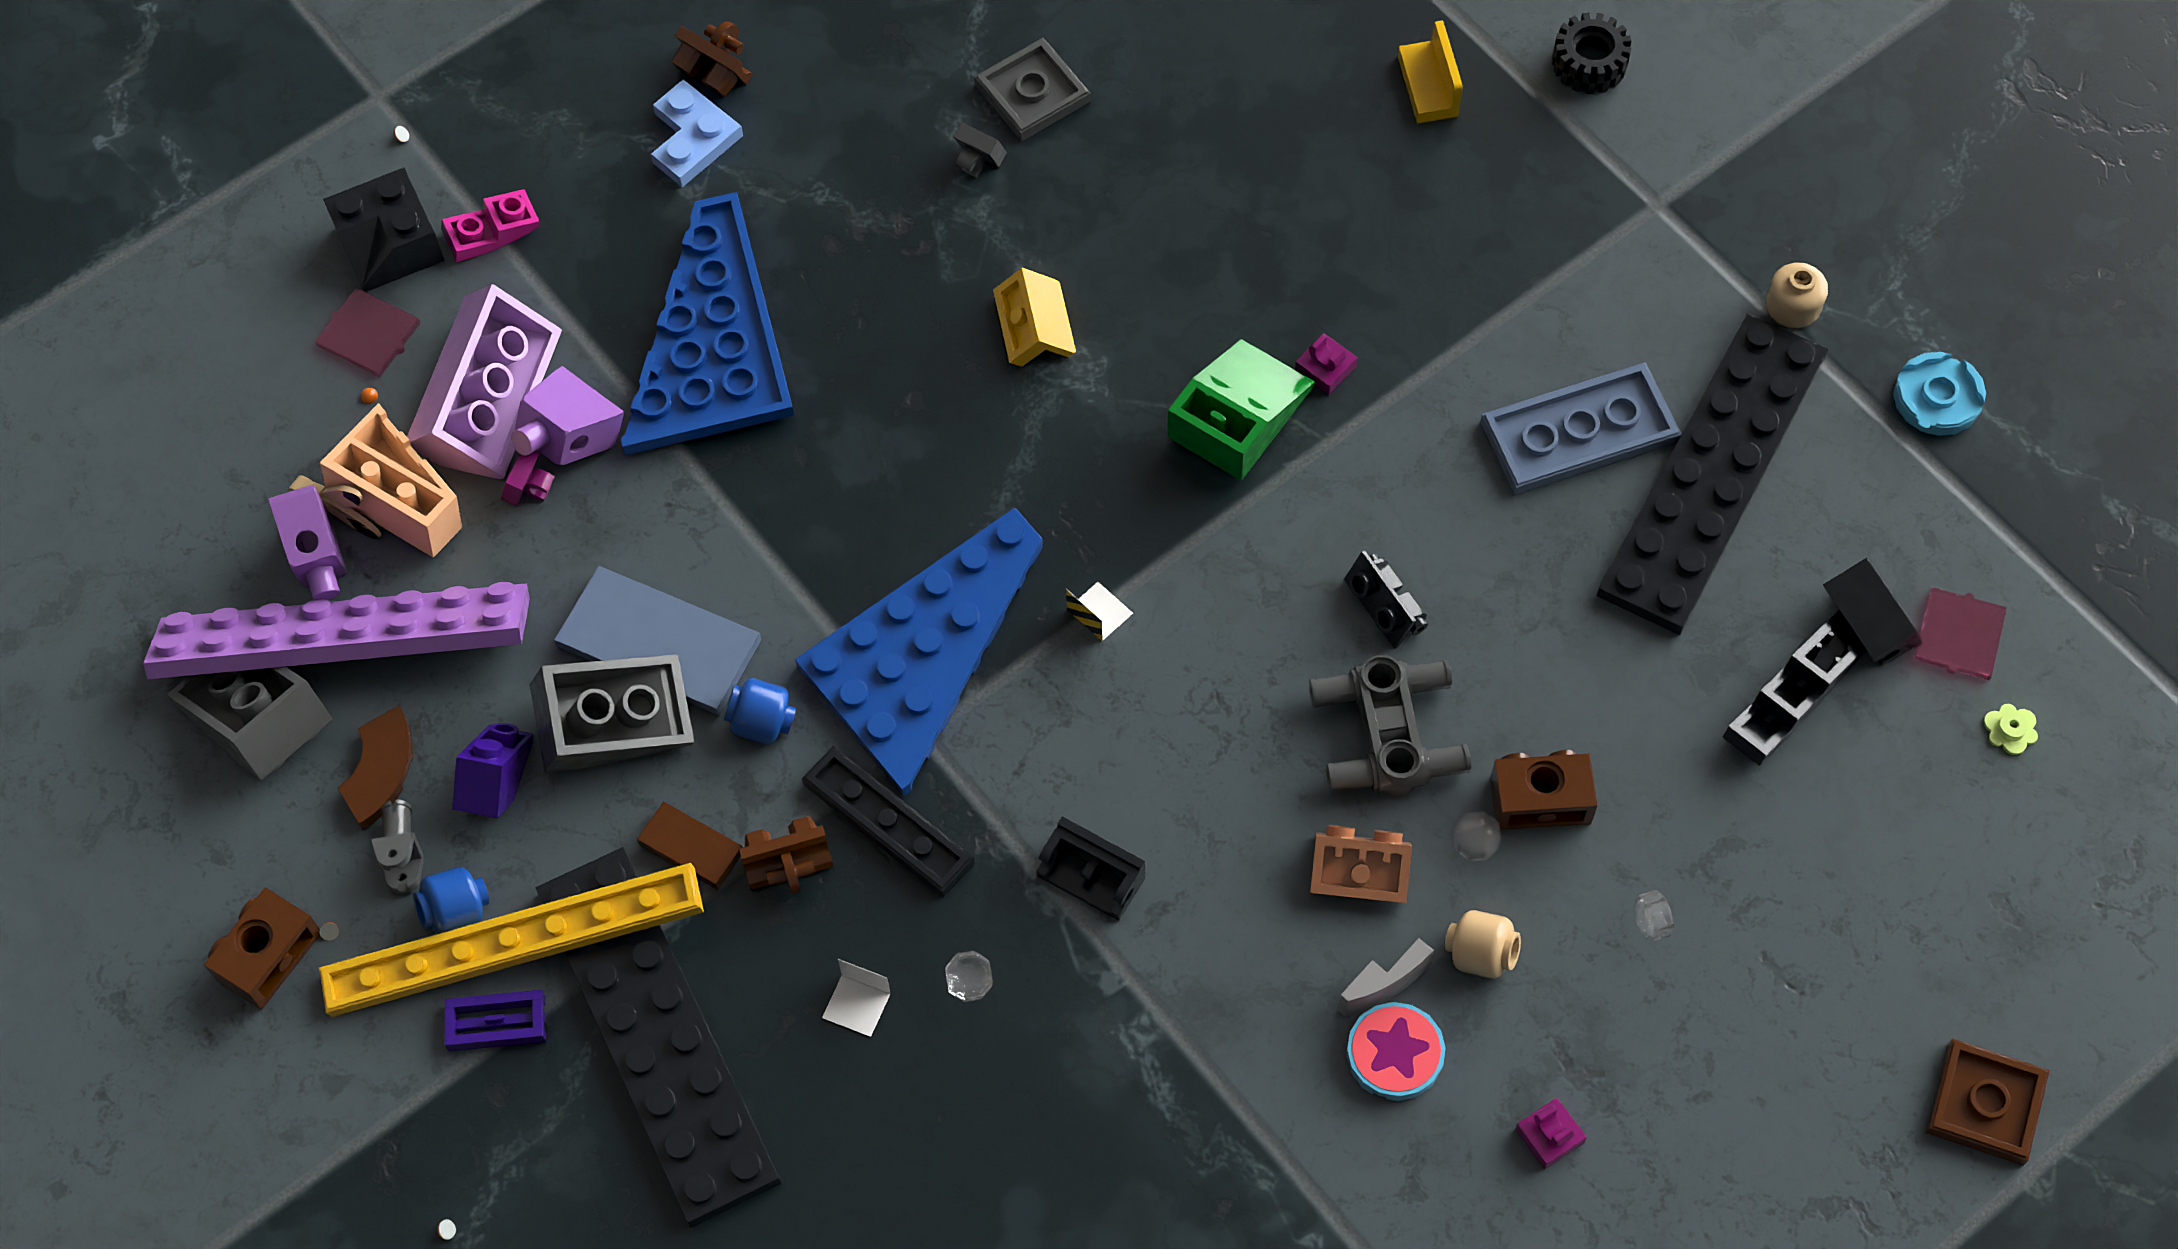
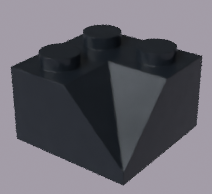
(384, 229)

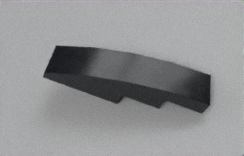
(1796, 690)

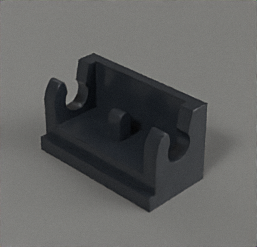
(1873, 612)
(1091, 868)

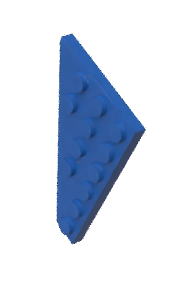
(714, 341)
(908, 657)

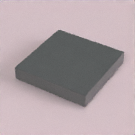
(1032, 89)

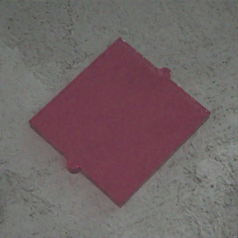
(367, 332)
(1960, 633)

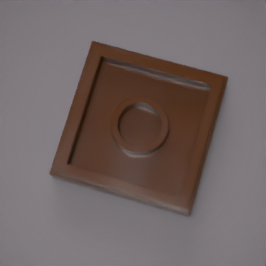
(1988, 1101)

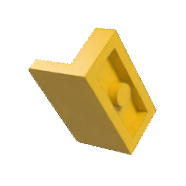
(1432, 77)
(1033, 317)

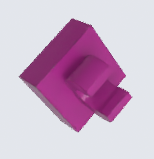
(1326, 363)
(526, 479)
(1550, 1133)

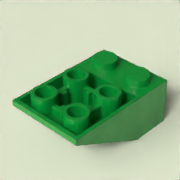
(1236, 407)

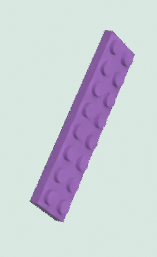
(338, 630)

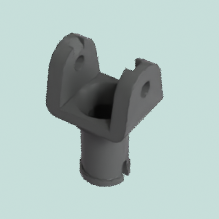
(399, 849)

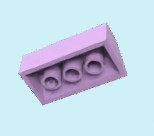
(476, 389)

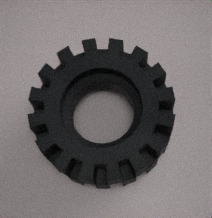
(1594, 34)

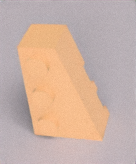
(396, 484)

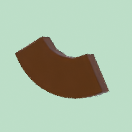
(382, 766)

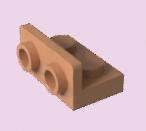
(1361, 865)

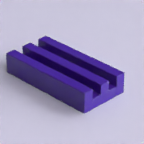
(455, 1006)

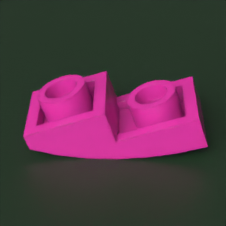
(498, 224)

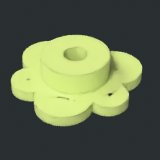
(2002, 734)

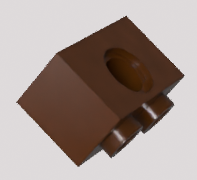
(1522, 806)
(262, 973)

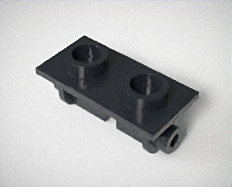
(1376, 589)

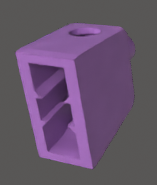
(565, 420)
(309, 540)

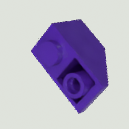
(491, 770)

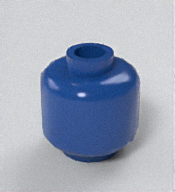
(759, 711)
(450, 900)

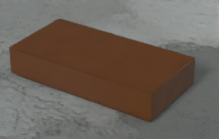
(685, 840)

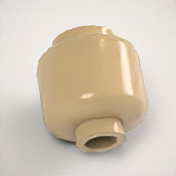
(1796, 295)
(1483, 944)

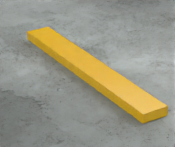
(510, 940)

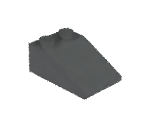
(609, 711)
(253, 714)

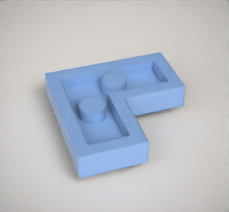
(700, 134)

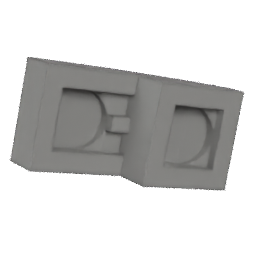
(1377, 986)

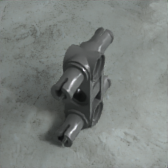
(1389, 726)

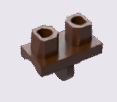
(725, 68)
(786, 857)

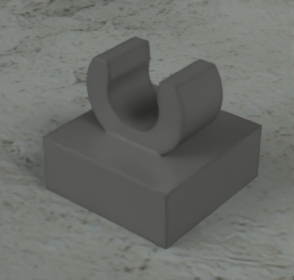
(977, 149)

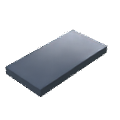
(1580, 428)
(633, 620)

